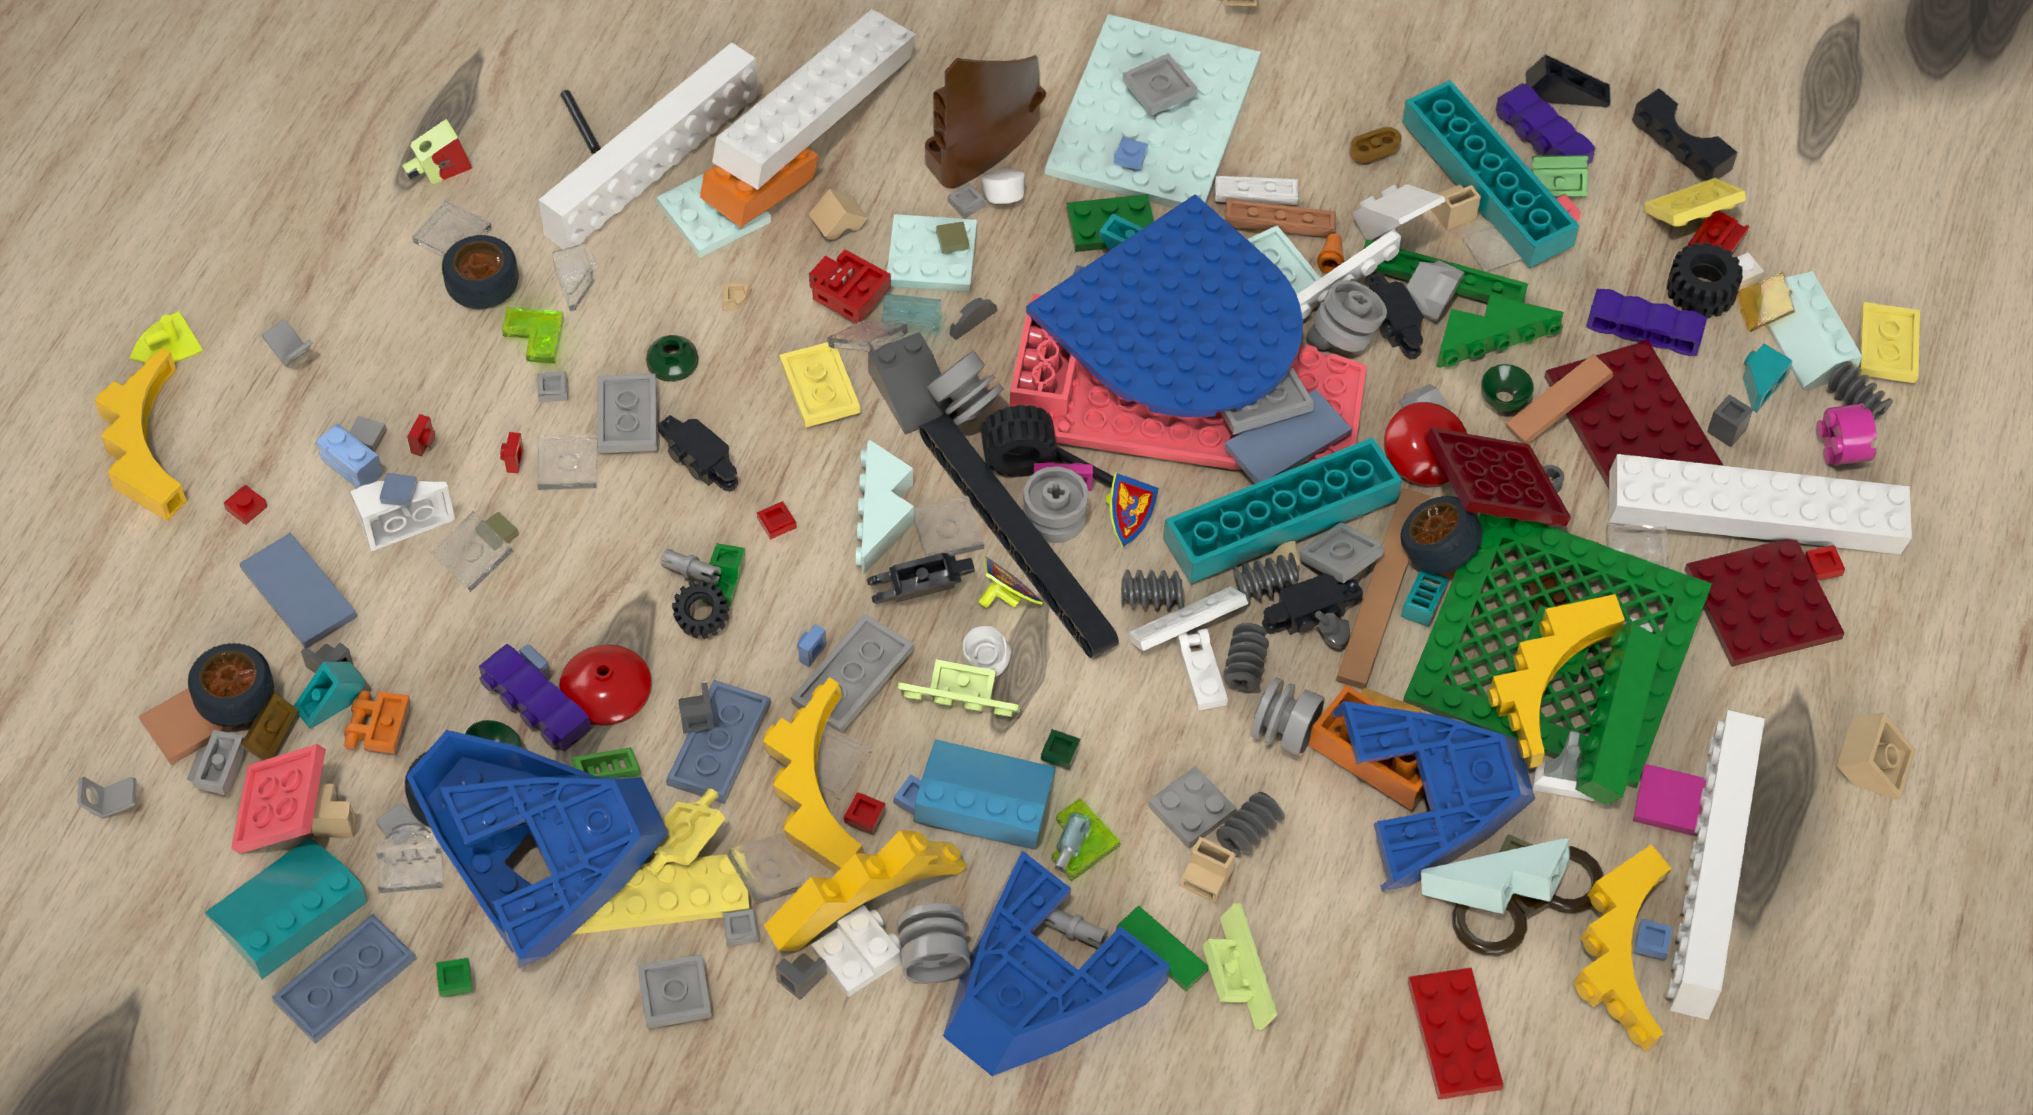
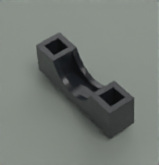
(1704, 156)

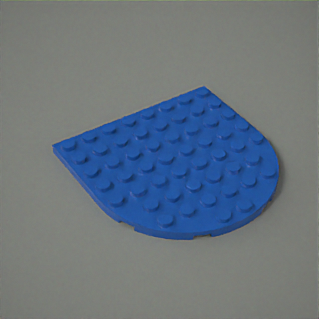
(1179, 316)

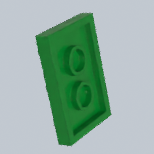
(1089, 216)

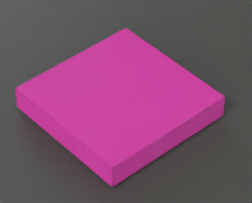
(1668, 799)

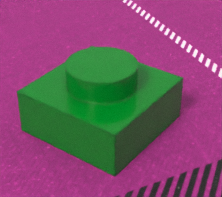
(454, 977)

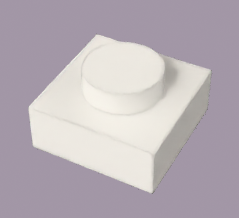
(1751, 269)

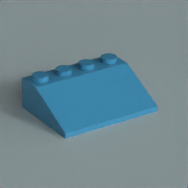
(983, 794)

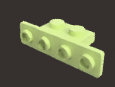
(961, 684)
(1237, 968)

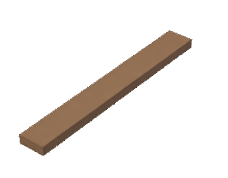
(1379, 597)

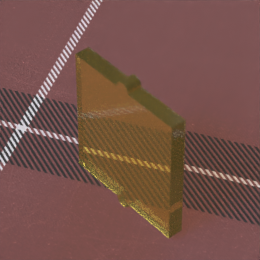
(1766, 301)

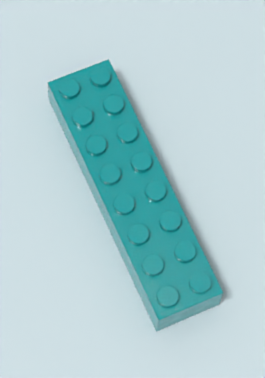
(1480, 157)
(1281, 510)

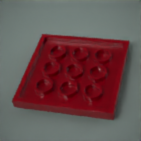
(1498, 477)
(1765, 602)

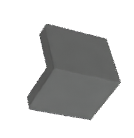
(1730, 420)
(325, 653)
(696, 712)
(801, 974)

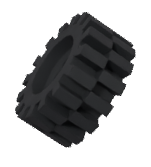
(688, 597)

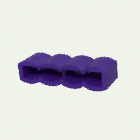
(1541, 125)
(1641, 320)
(534, 696)

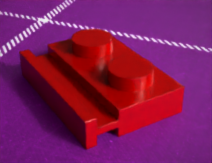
(1720, 230)

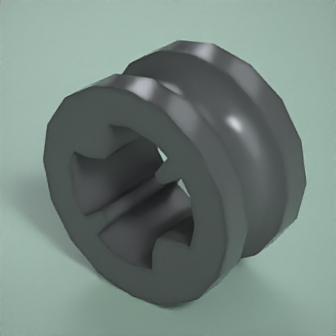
(1557, 474)

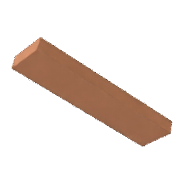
(1288, 218)
(1559, 399)

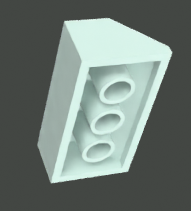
(1813, 334)

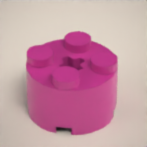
(1847, 434)

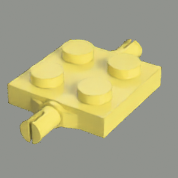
(688, 831)

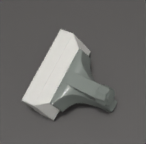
(1559, 774)

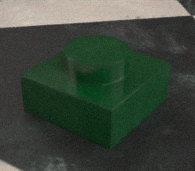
(1060, 749)

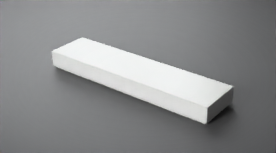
(1187, 618)

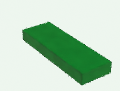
(1184, 964)

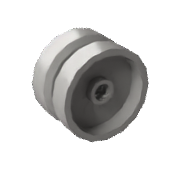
(1350, 315)
(1056, 503)

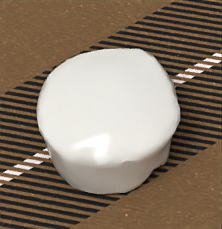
(1003, 186)
(986, 649)

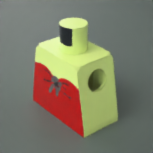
(437, 155)

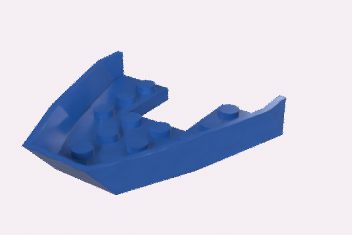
(473, 760)
(1468, 776)
(588, 833)
(1029, 1000)

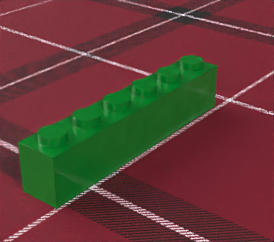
(1618, 714)

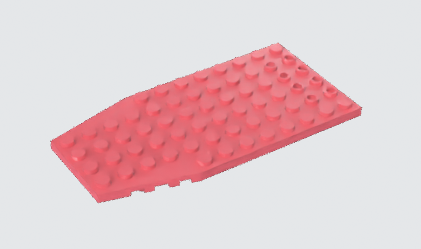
(1096, 418)

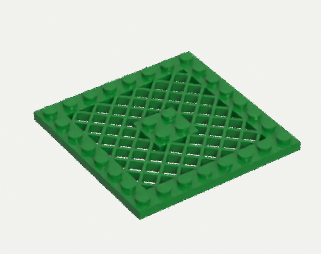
(1574, 554)

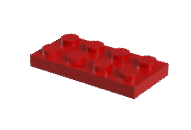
(1455, 1033)

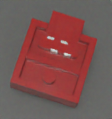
(849, 285)

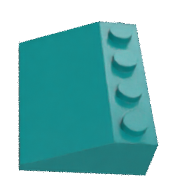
(287, 906)

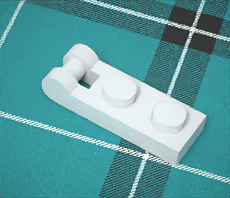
(1202, 670)

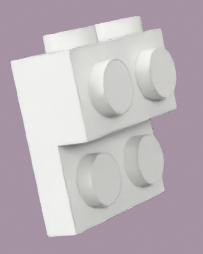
(858, 950)

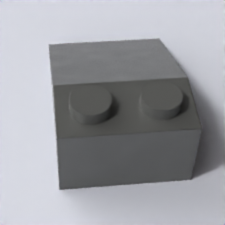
(901, 375)

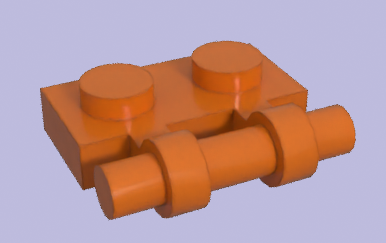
(385, 723)

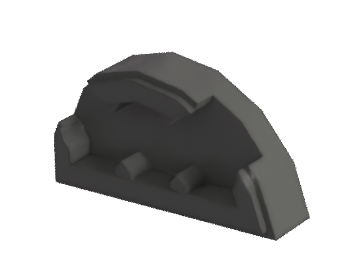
(973, 314)

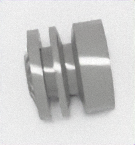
(965, 388)
(1287, 716)
(933, 943)

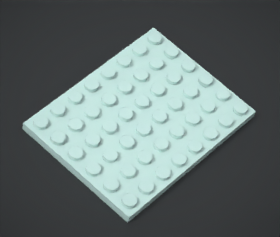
(1183, 140)

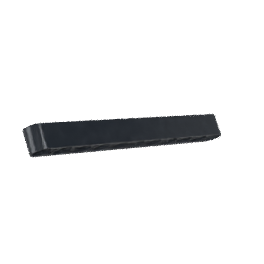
(1019, 536)

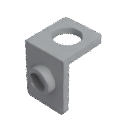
(285, 342)
(107, 799)

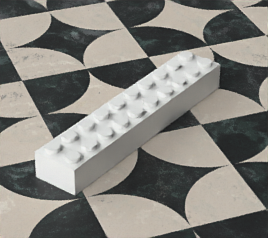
(813, 99)
(649, 147)
(1760, 504)
(1715, 865)

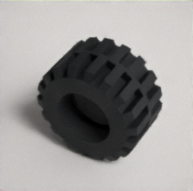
(1710, 264)
(1018, 439)

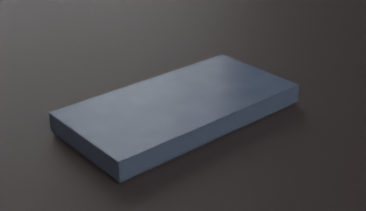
(1288, 442)
(298, 590)
(717, 755)
(343, 978)

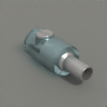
(1072, 839)

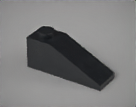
(1566, 85)

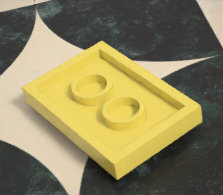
(1695, 202)
(1889, 342)
(819, 384)

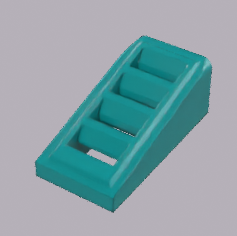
(1419, 613)

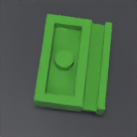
(1562, 174)

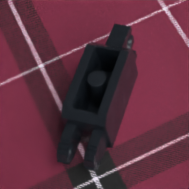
(1403, 316)
(699, 451)
(921, 577)
(1302, 600)

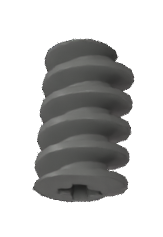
(1854, 390)
(1266, 577)
(1151, 588)
(1246, 657)
(1250, 823)

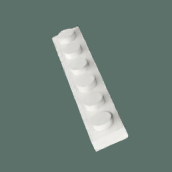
(1360, 264)

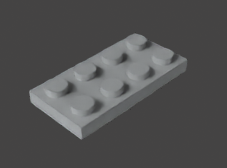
(861, 667)

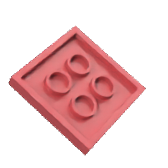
(278, 799)

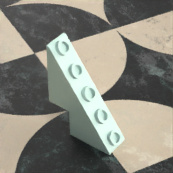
(883, 510)
(1493, 878)

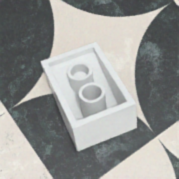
(1393, 209)
(390, 523)

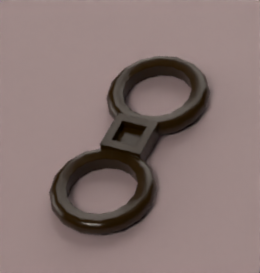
(1525, 907)

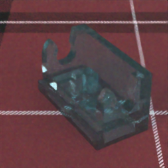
(912, 310)

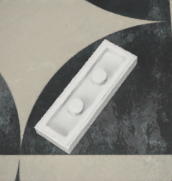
(1256, 190)

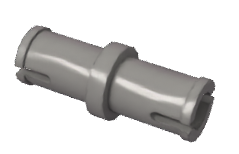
(690, 566)
(1076, 927)

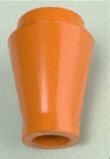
(1331, 254)

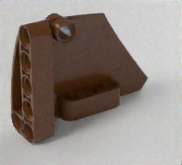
(981, 116)

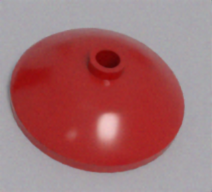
(1407, 442)
(608, 697)

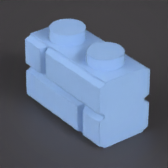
(349, 456)

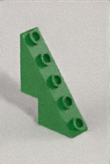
(1503, 326)

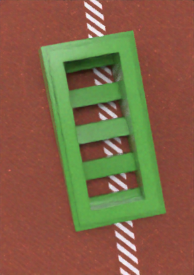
(590, 762)

